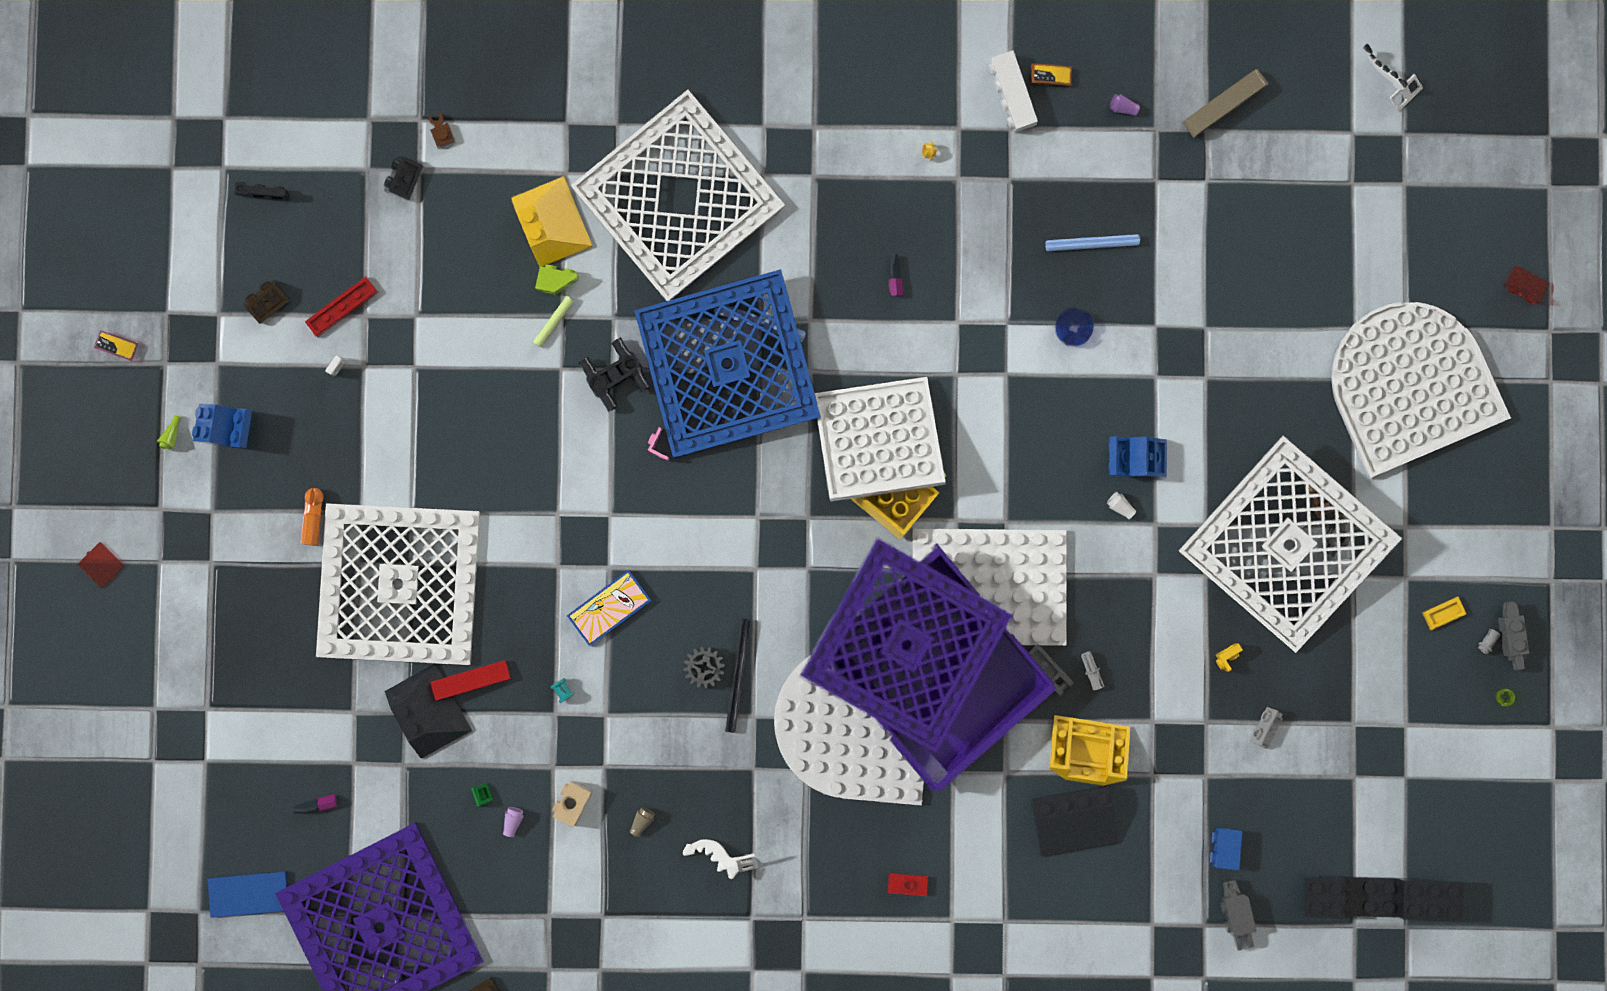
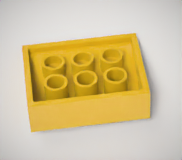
(897, 509)

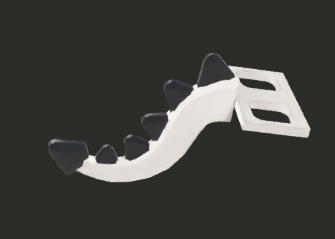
(1397, 81)

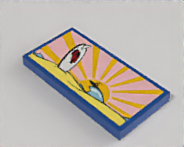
(609, 608)

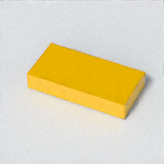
(1444, 613)

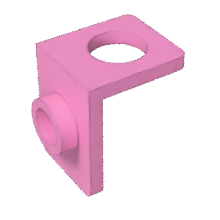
(652, 441)

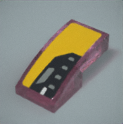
(116, 345)

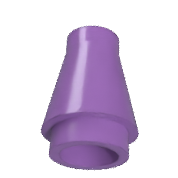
(1123, 105)

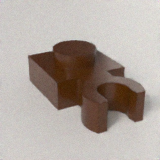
(442, 132)

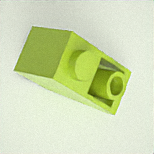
(553, 280)

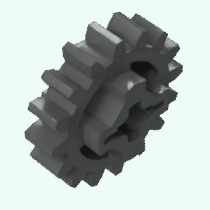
(706, 658)

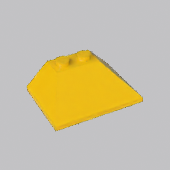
(551, 222)
(1089, 750)

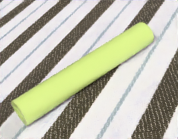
(553, 321)

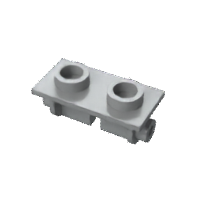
(1269, 719)

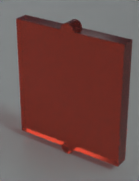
(100, 565)

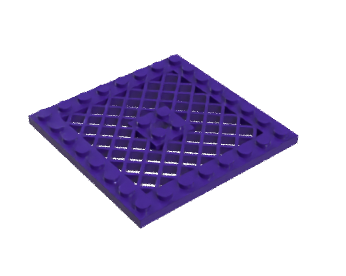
(969, 670)
(315, 950)

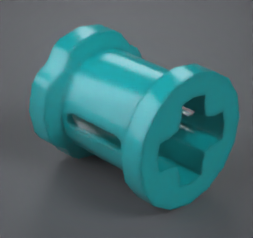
(565, 688)

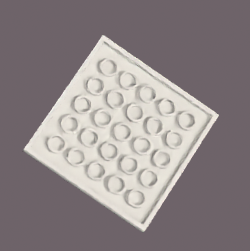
(879, 439)

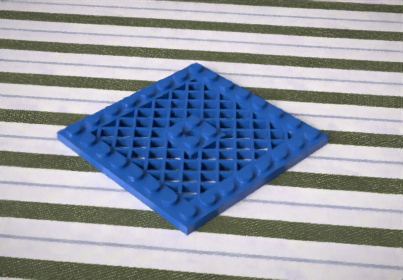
(736, 292)

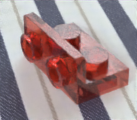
(1526, 284)

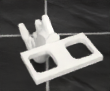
(732, 865)

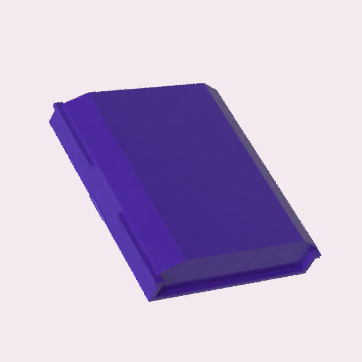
(999, 699)

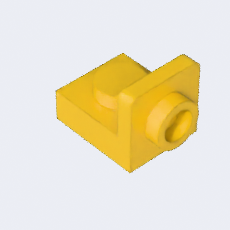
(1229, 653)

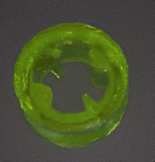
(1508, 702)

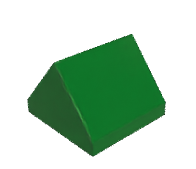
(482, 794)

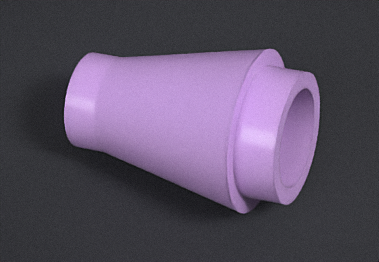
(512, 821)

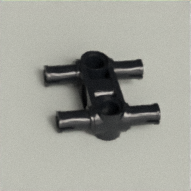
(614, 374)

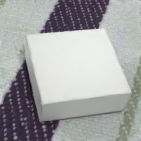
(335, 366)

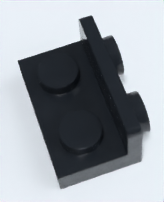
(403, 177)

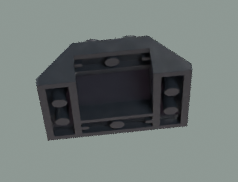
(423, 720)

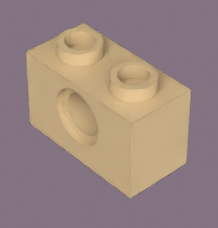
(580, 795)

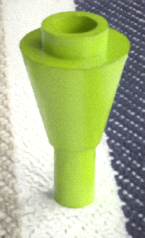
(169, 436)

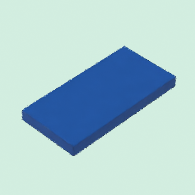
(245, 894)

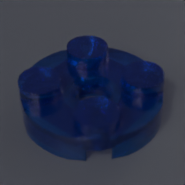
(1078, 317)

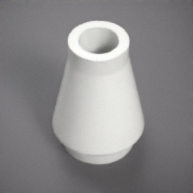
(1120, 504)

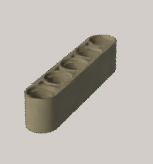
(1225, 103)

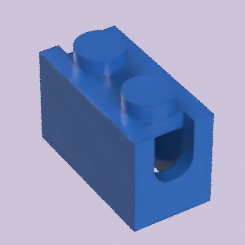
(1226, 848)

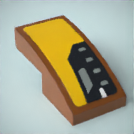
(1051, 74)

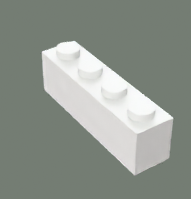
(1013, 91)

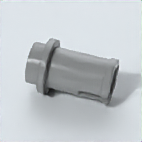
(1489, 641)

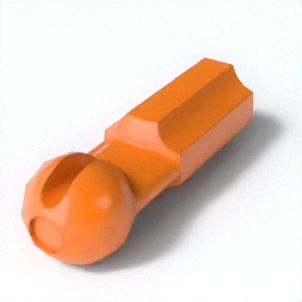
(312, 517)

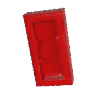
(907, 884)

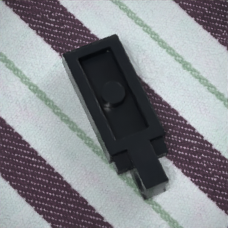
(260, 191)

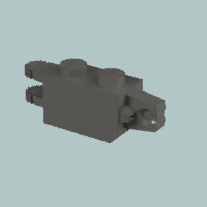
(1513, 635)
(1238, 914)

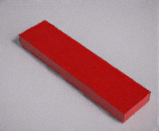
(341, 306)
(470, 680)

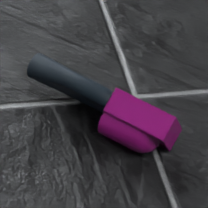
(895, 283)
(322, 804)

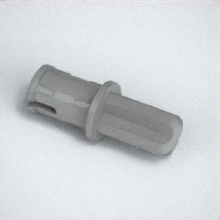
(1092, 671)

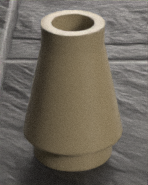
(642, 820)

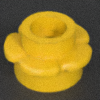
(929, 150)

